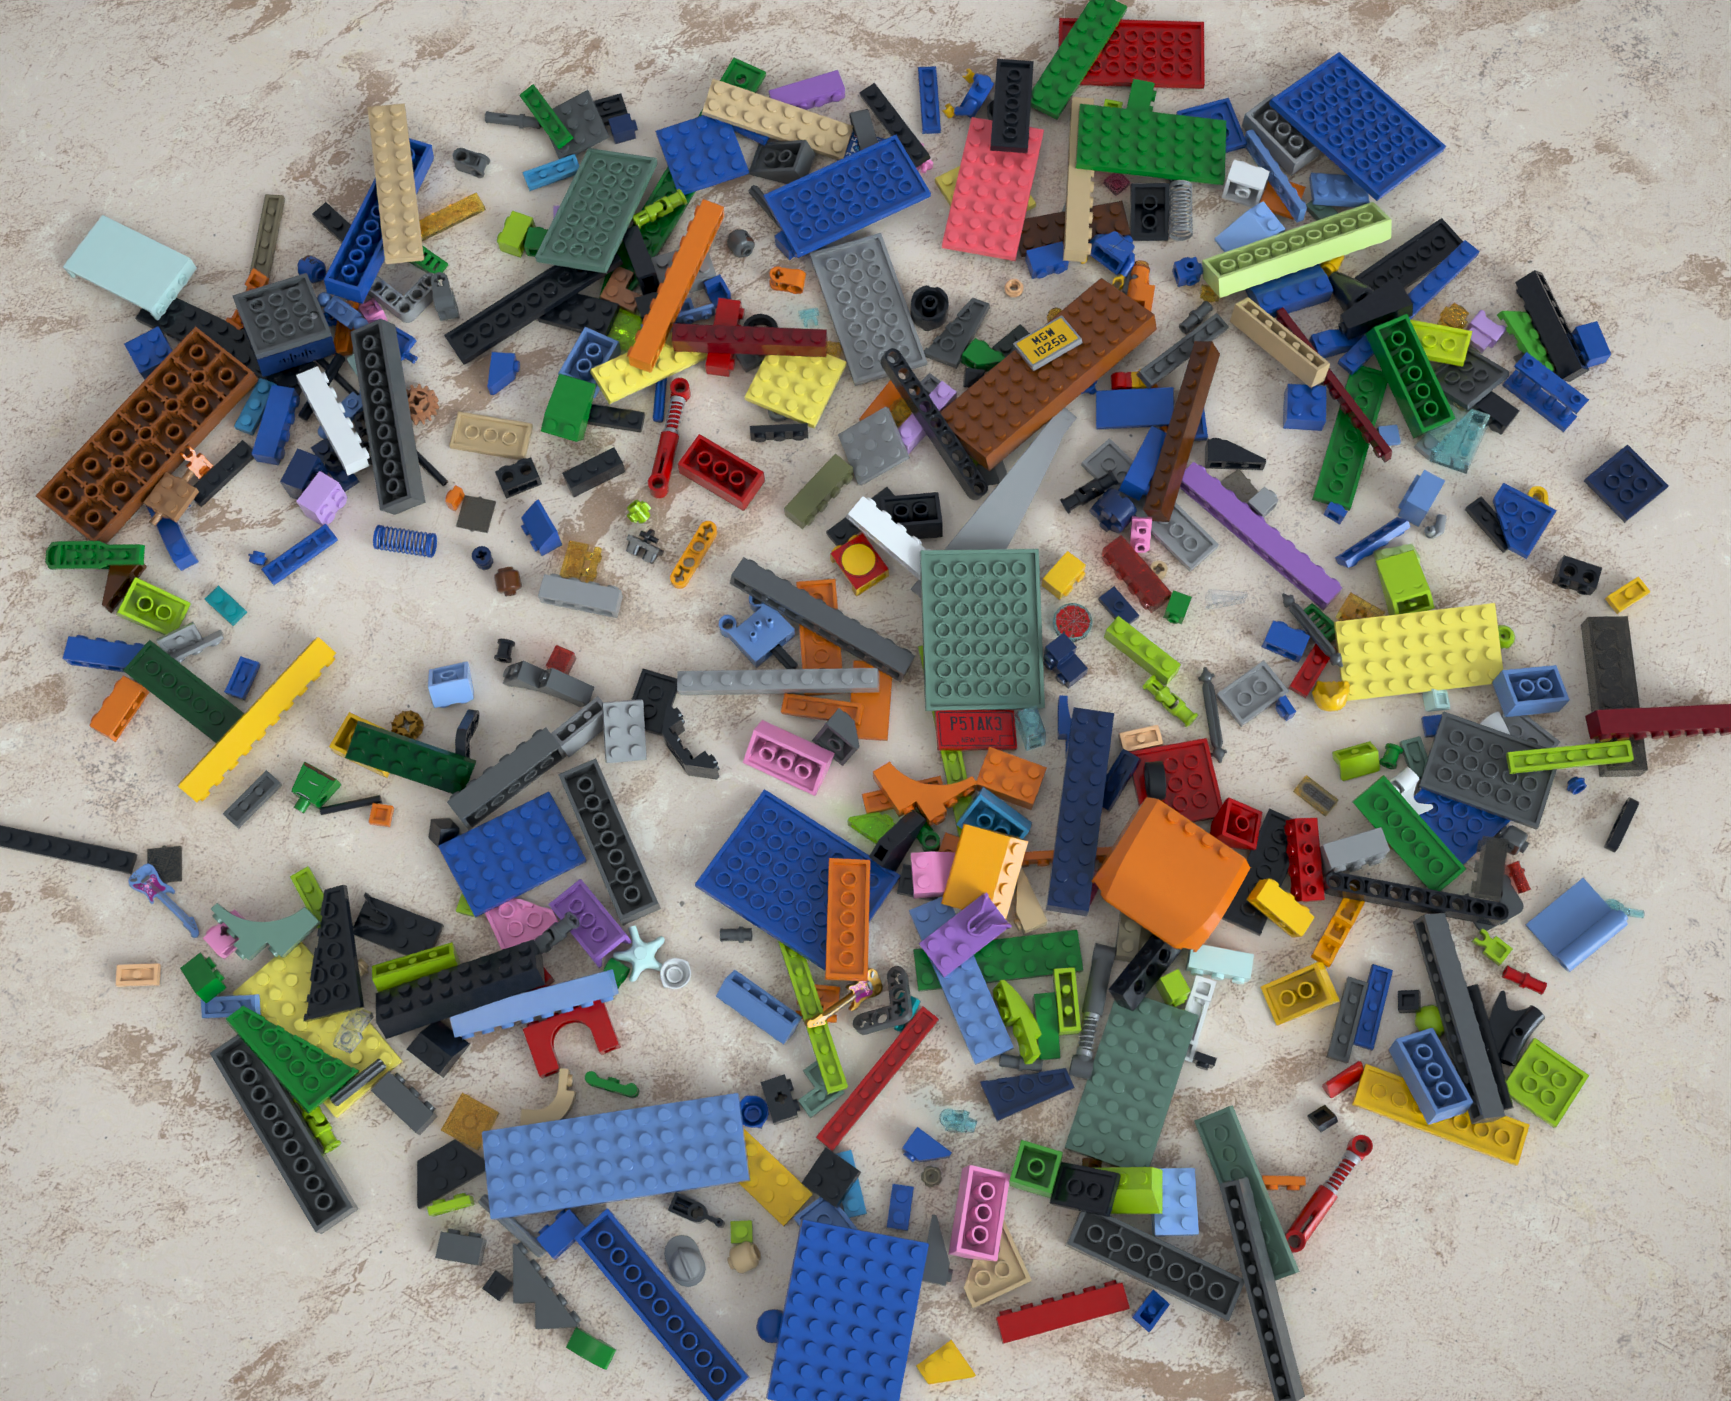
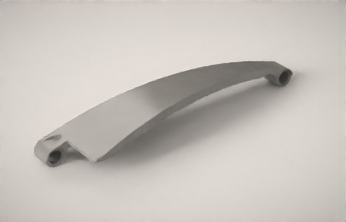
(1005, 507)

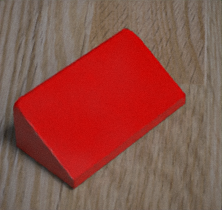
(1343, 1080)

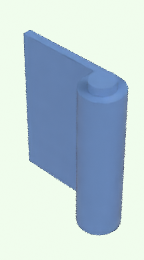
(1576, 925)

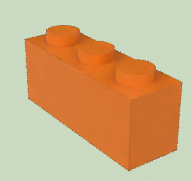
(119, 708)

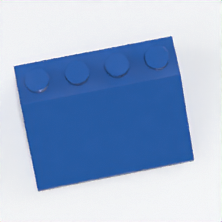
(1293, 291)

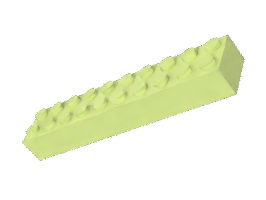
(1296, 249)

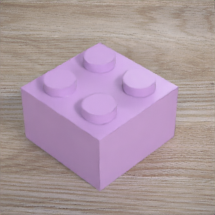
(322, 499)

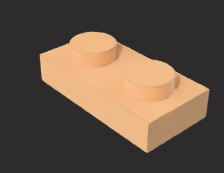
(1141, 738)
(138, 975)

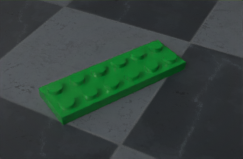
(1409, 835)

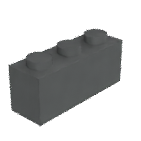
(405, 1102)

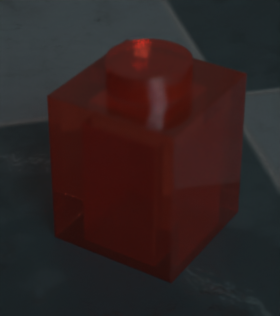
(561, 660)

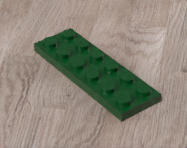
(183, 691)
(409, 758)

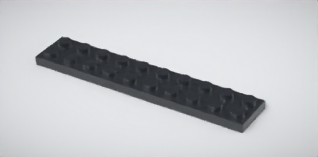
(520, 309)
(183, 317)

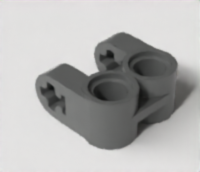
(444, 297)

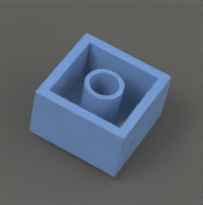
(1420, 497)

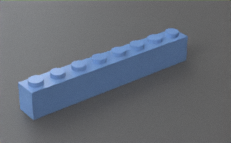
(535, 1003)

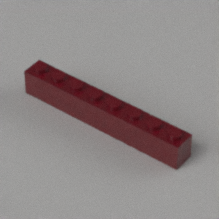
(750, 340)
(1659, 722)

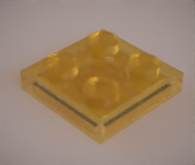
(469, 1120)

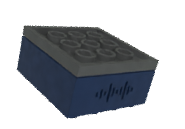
(284, 324)

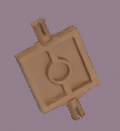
(171, 497)

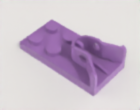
(597, 929)
(964, 934)

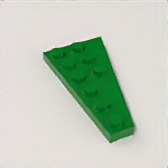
(297, 1064)

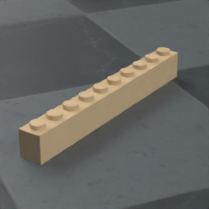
(1077, 196)

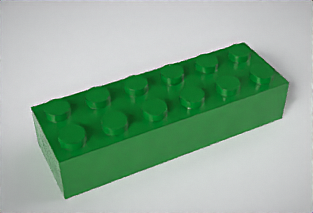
(1410, 376)

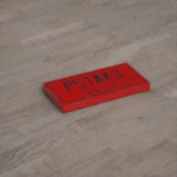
(975, 730)

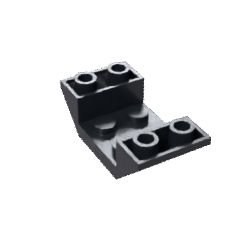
(703, 764)

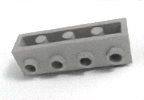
(580, 596)

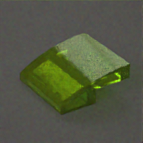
(625, 329)

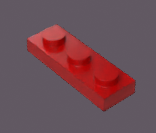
(1309, 672)

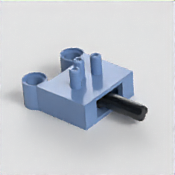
(761, 635)

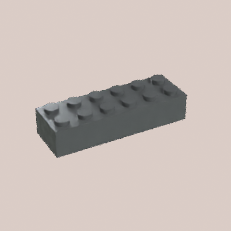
(506, 778)

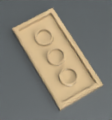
(491, 435)

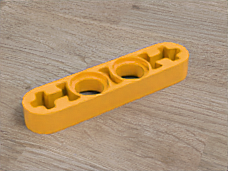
(690, 553)

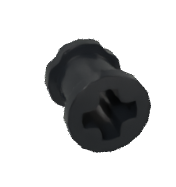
(504, 650)

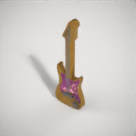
(859, 992)

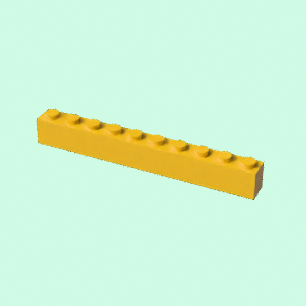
(256, 719)

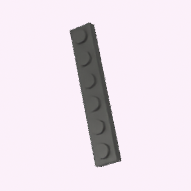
(1181, 351)

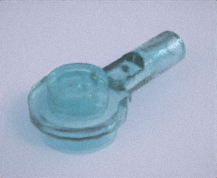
(1614, 904)

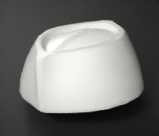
(675, 973)

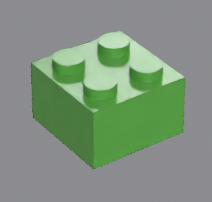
(1036, 1169)

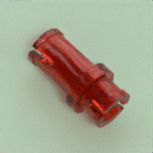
(1518, 876)

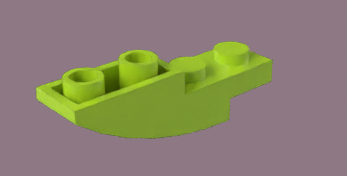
(1018, 1015)

